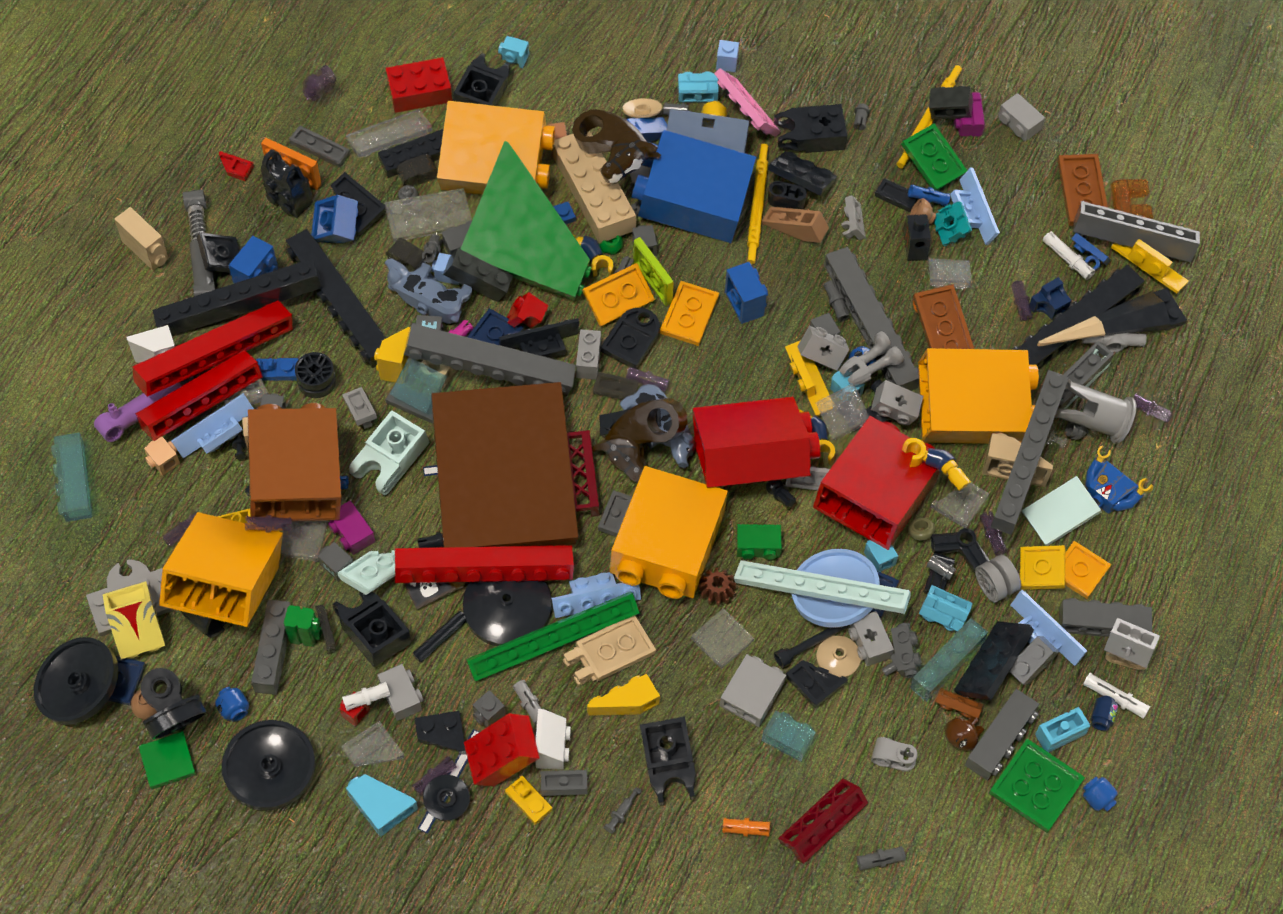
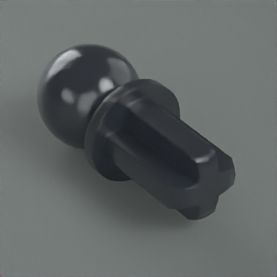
(780, 492)

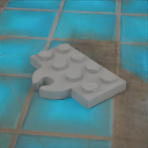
(115, 582)

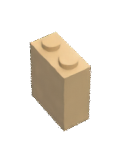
(141, 238)

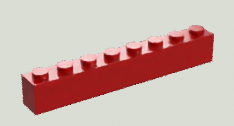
(211, 348)
(483, 564)

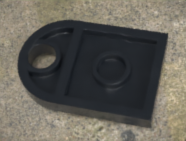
(630, 338)

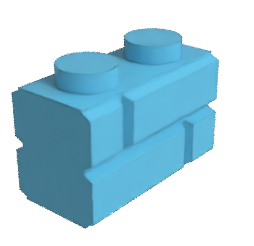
(697, 87)
(945, 608)
(1062, 729)

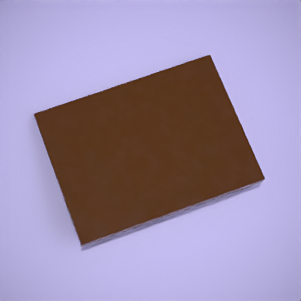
(504, 467)

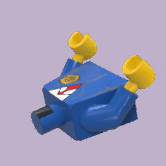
(1111, 487)

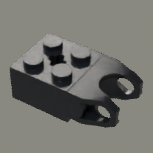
(482, 83)
(813, 128)
(285, 184)
(373, 628)
(668, 764)

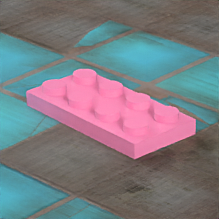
(749, 106)

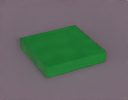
(167, 760)

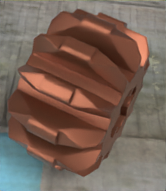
(720, 579)

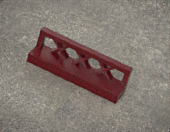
(588, 465)
(826, 821)

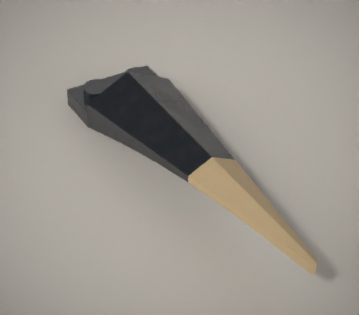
(1145, 313)

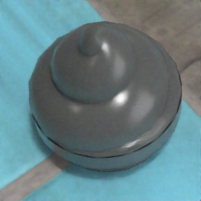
(407, 192)
(1075, 431)

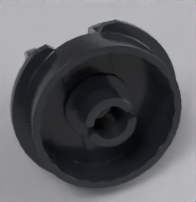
(171, 710)

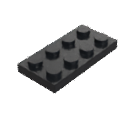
(994, 660)

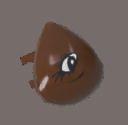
(963, 733)

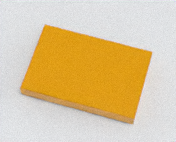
(617, 294)
(689, 313)

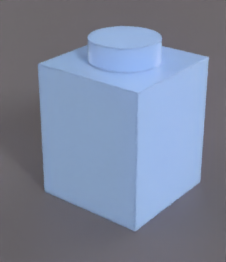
(727, 55)
(438, 268)

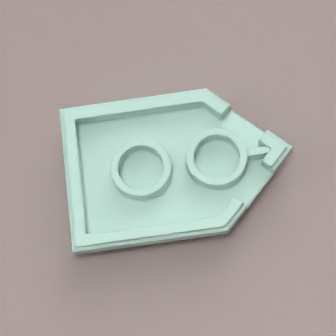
(369, 571)

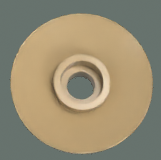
(642, 108)
(838, 665)

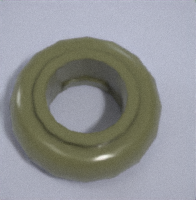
(921, 523)

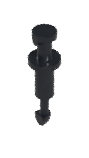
(239, 444)

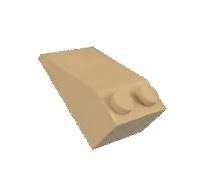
(1001, 457)

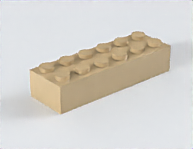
(600, 202)

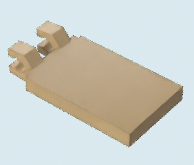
(610, 650)

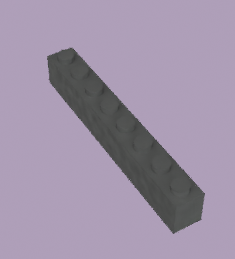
(869, 313)
(486, 358)
(1029, 452)

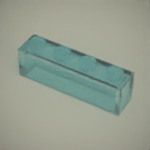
(72, 477)
(948, 659)

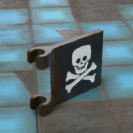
(427, 593)

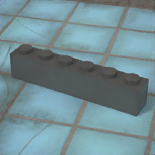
(1128, 228)

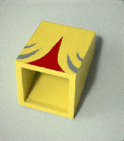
(133, 620)

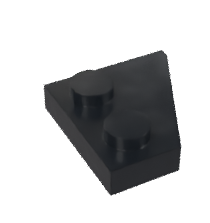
(814, 682)
(441, 730)

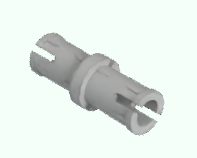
(528, 701)

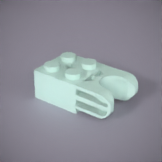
(391, 450)

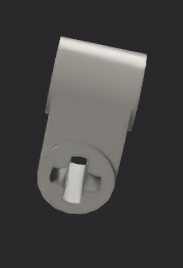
(891, 754)

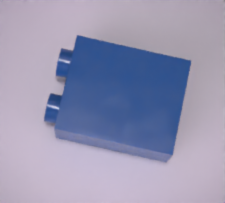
(695, 186)

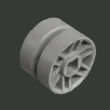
(998, 578)

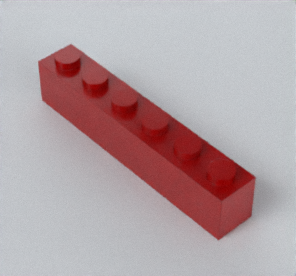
(199, 395)

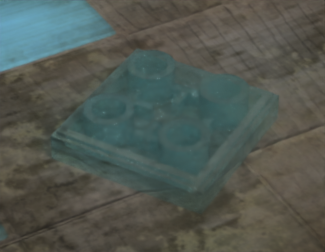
(417, 383)

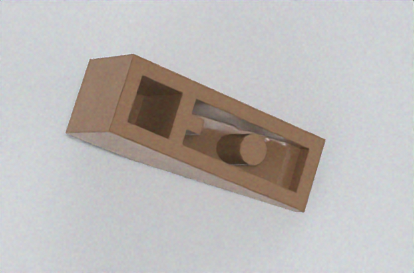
(798, 223)

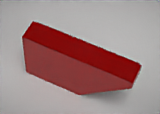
(236, 166)

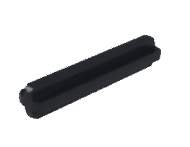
(439, 636)

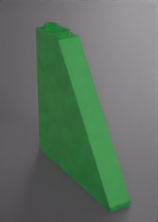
(524, 233)

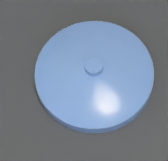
(839, 564)

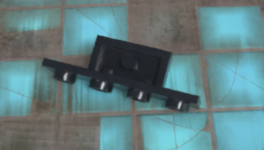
(544, 340)

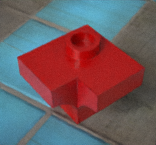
(527, 310)

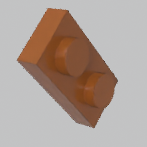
(950, 700)

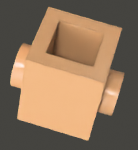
(161, 455)

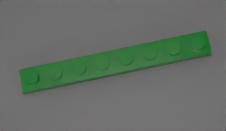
(552, 636)

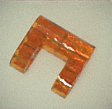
(1124, 190)

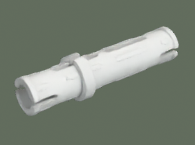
(1075, 261)
(1125, 700)

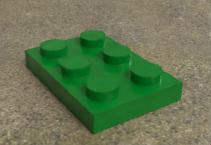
(934, 157)

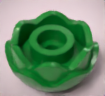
(614, 247)

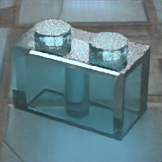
(788, 735)

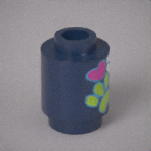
(1104, 713)

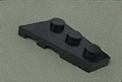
(368, 207)

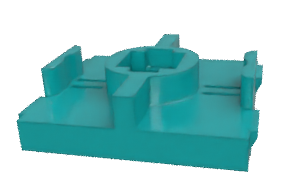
(961, 226)

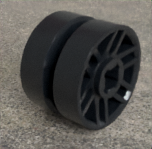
(315, 375)

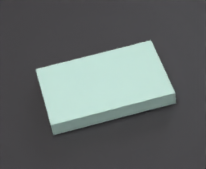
(1061, 511)

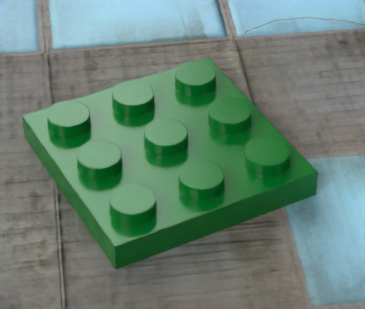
(1037, 785)

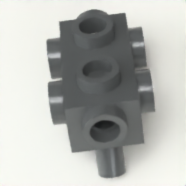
(905, 658)

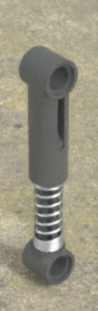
(195, 205)

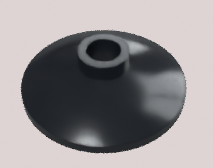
(446, 786)

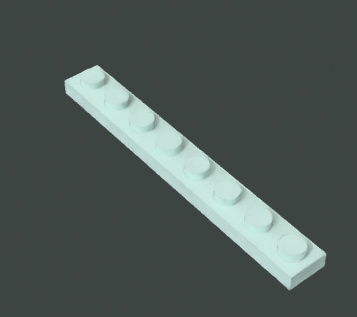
(822, 586)

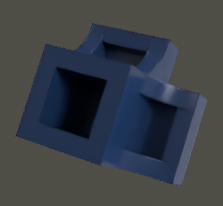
(1051, 299)

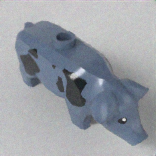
(425, 293)
(680, 447)

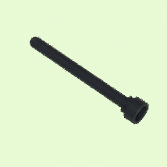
(785, 656)

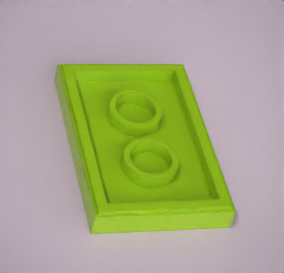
(653, 271)

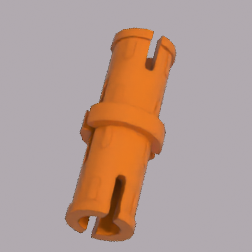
(746, 827)

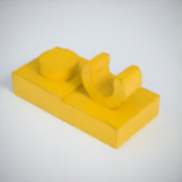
(528, 800)

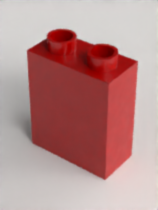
(754, 441)
(874, 485)

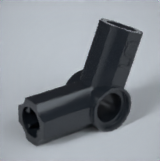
(952, 543)

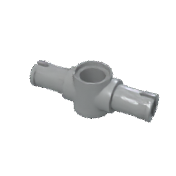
(1118, 342)

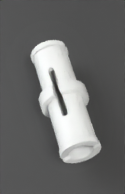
(366, 696)

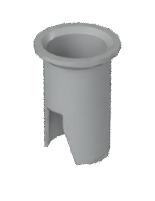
(1101, 412)

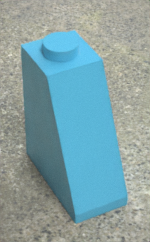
(380, 803)

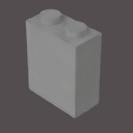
(752, 690)

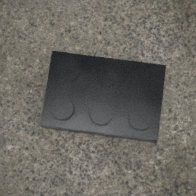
(802, 172)

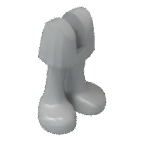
(857, 365)

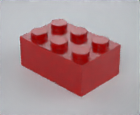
(419, 85)
(501, 750)

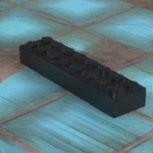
(428, 144)

